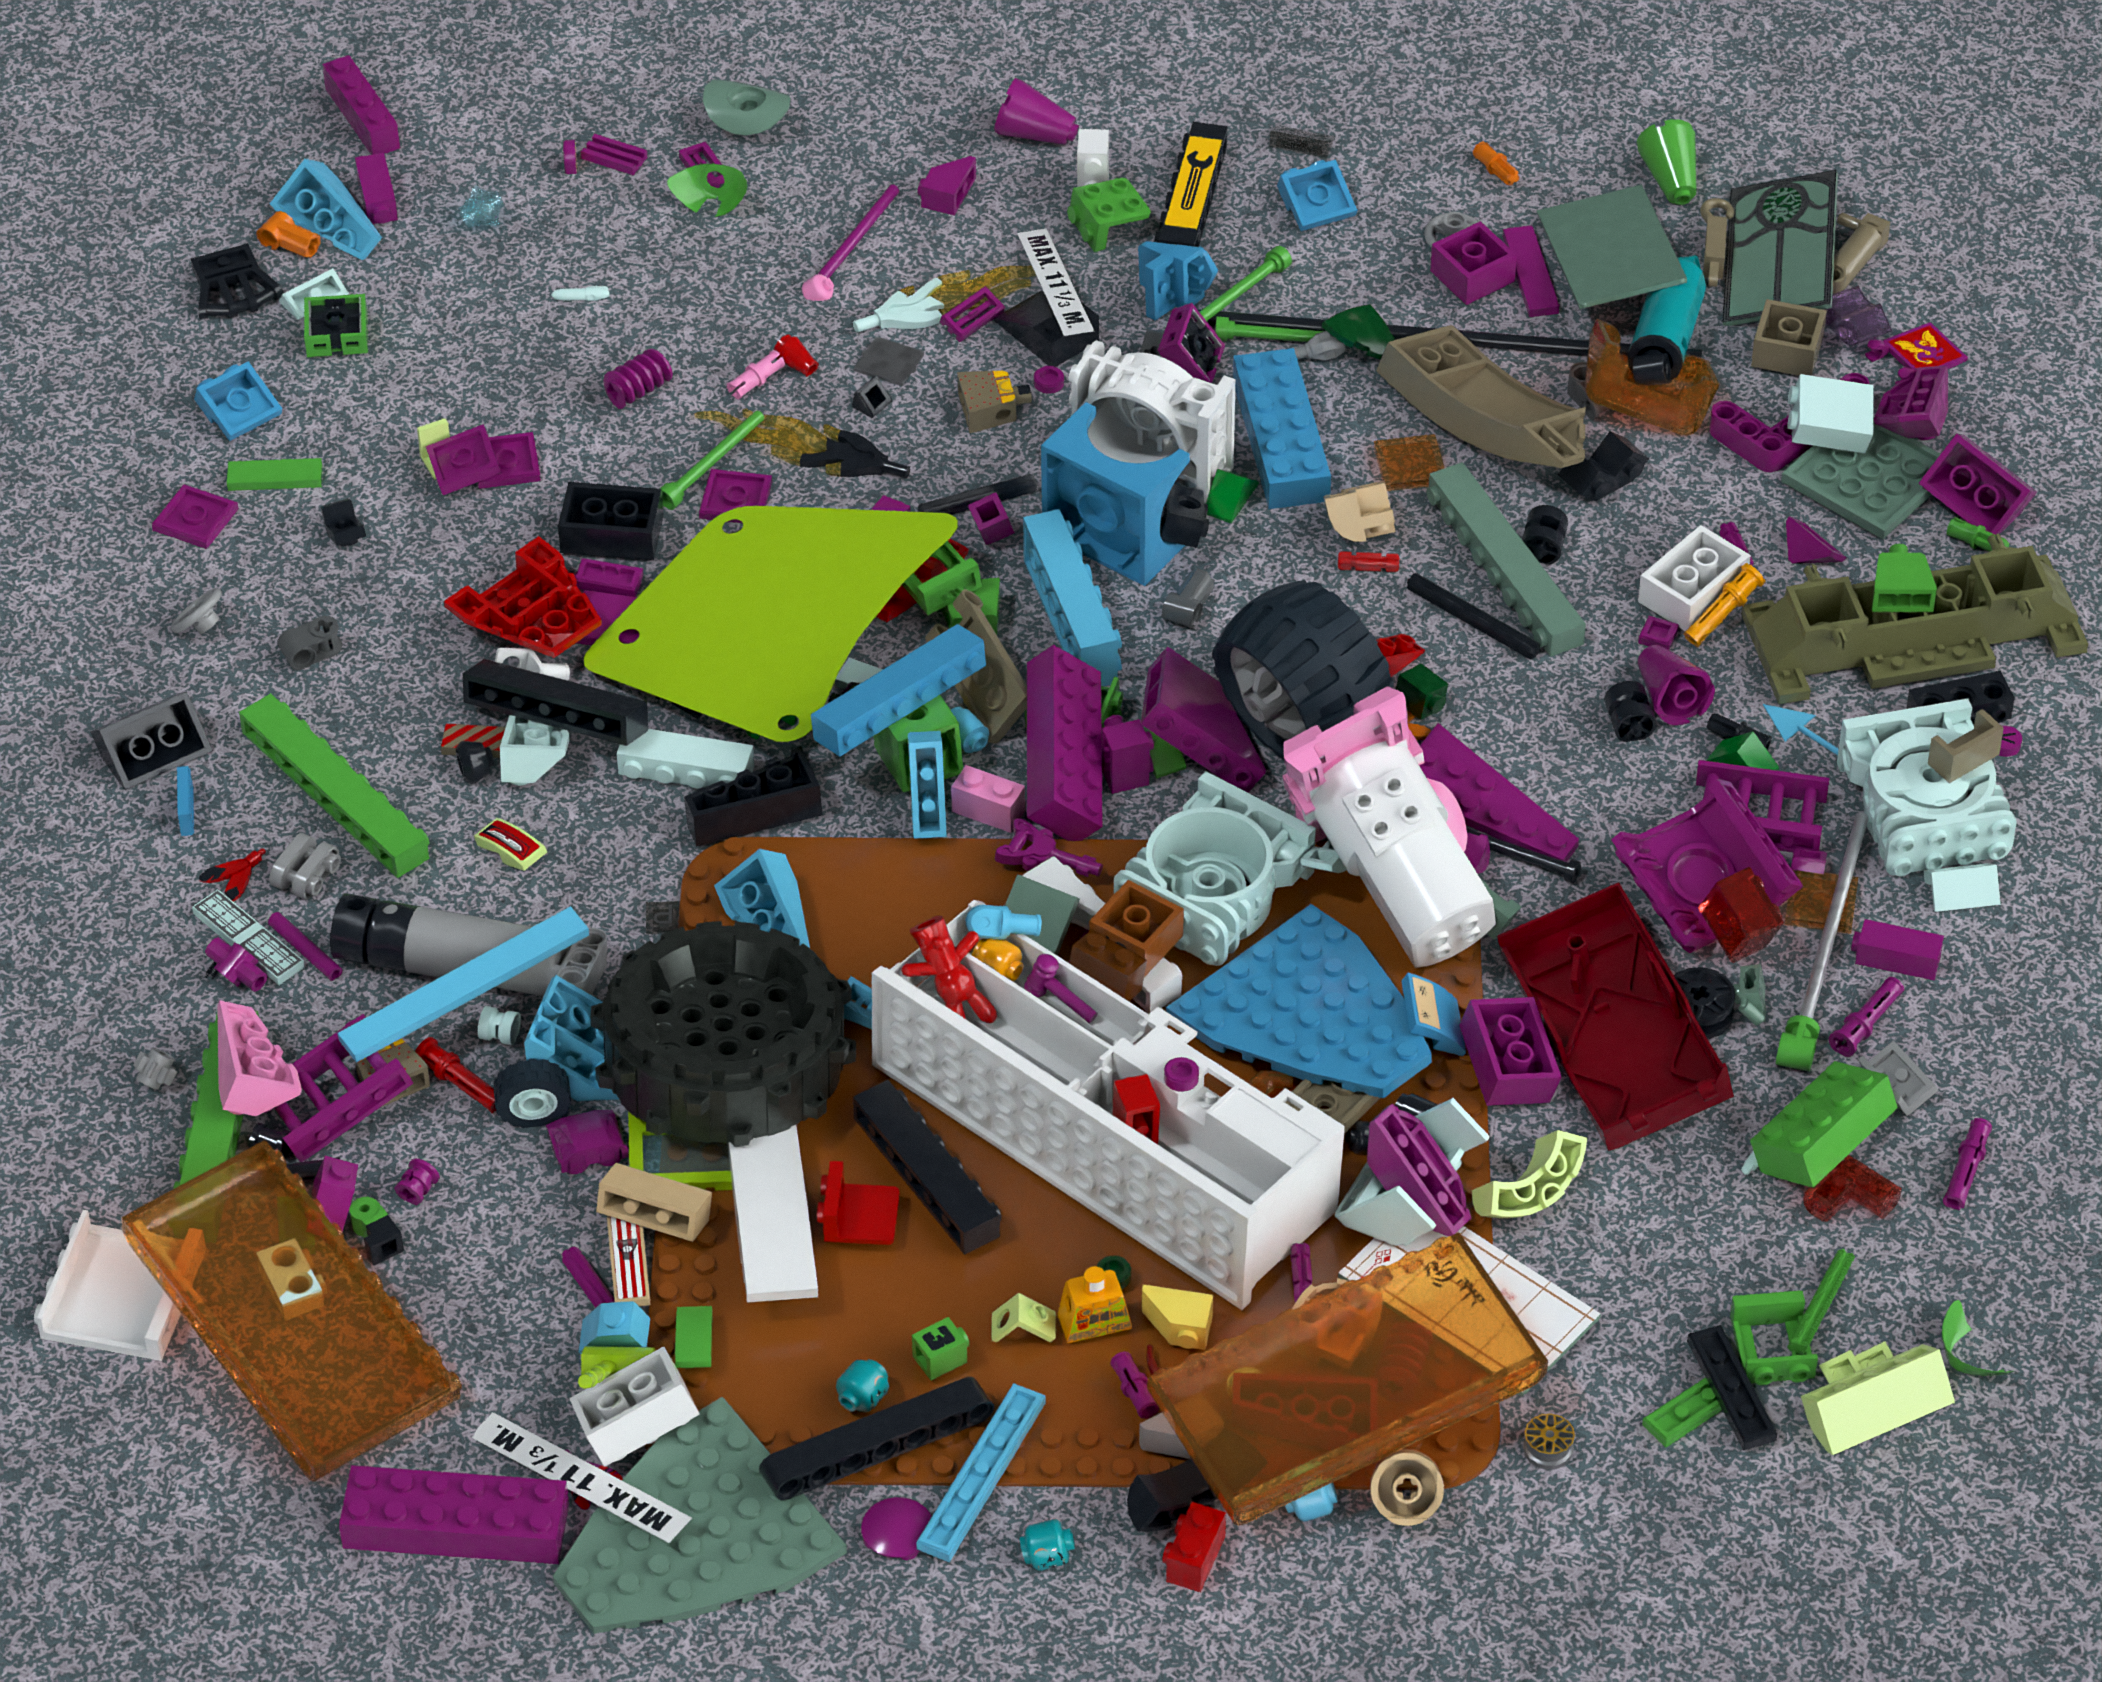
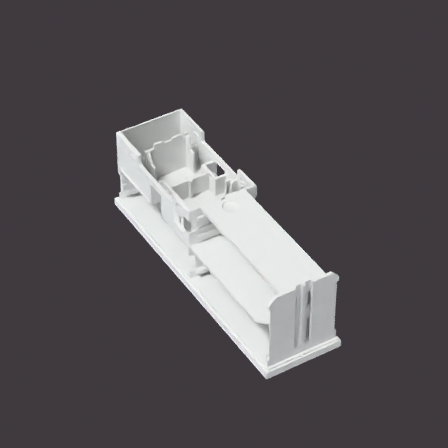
(1229, 1172)

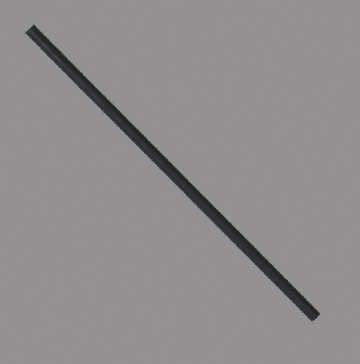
(1478, 339)

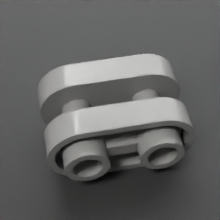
(304, 866)

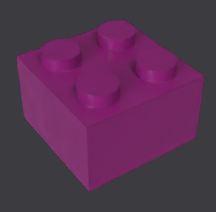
(1473, 263)

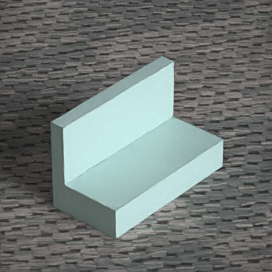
(1963, 886)

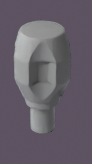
(1321, 347)

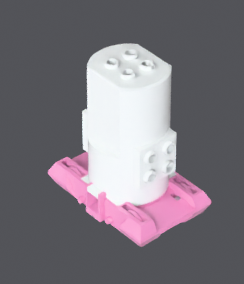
(1389, 826)

